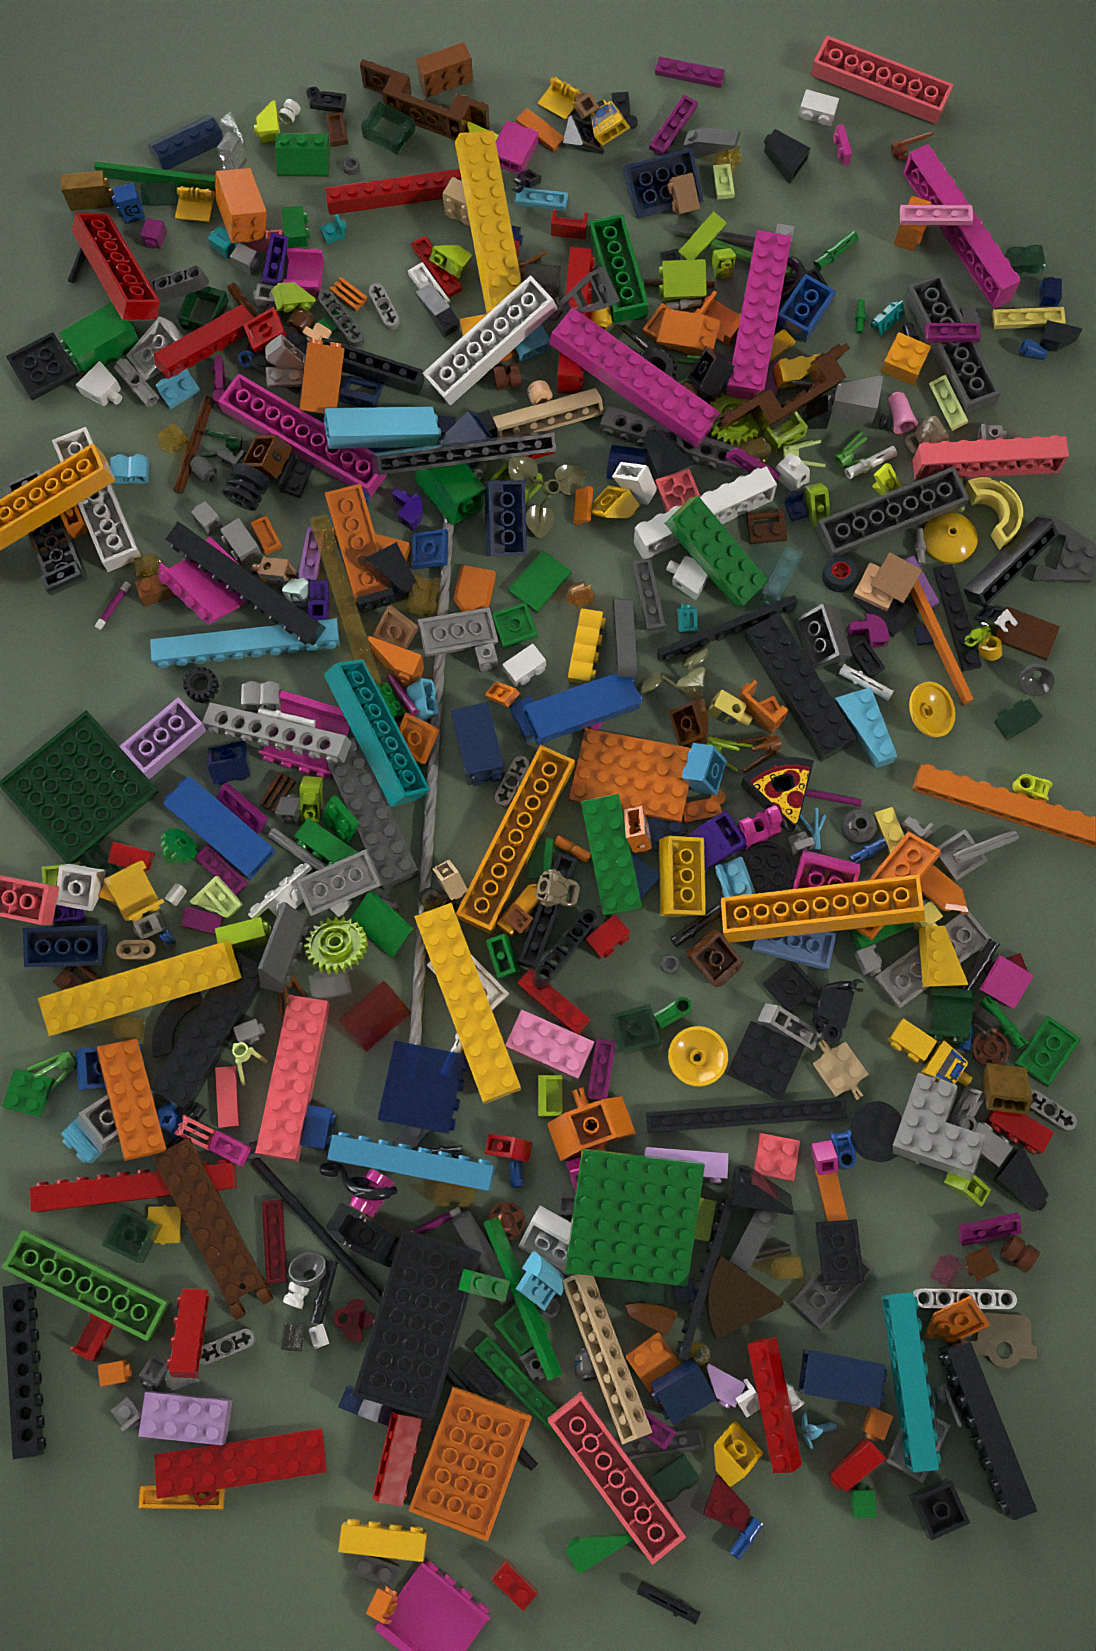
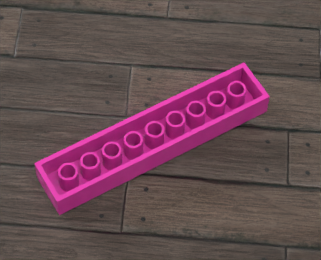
(970, 242)
(759, 314)
(634, 377)
(307, 435)

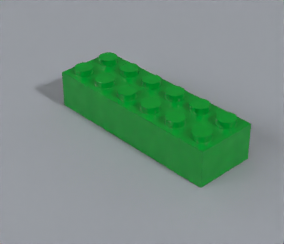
(615, 252)
(716, 551)
(611, 855)

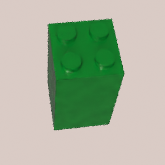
(98, 338)
(452, 490)

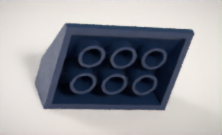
(649, 181)

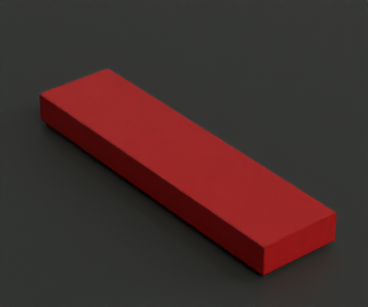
(446, 281)

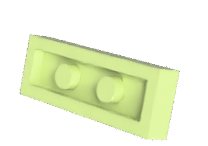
(948, 402)

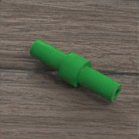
(860, 316)

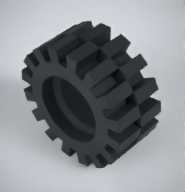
(205, 694)

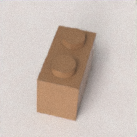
(684, 194)

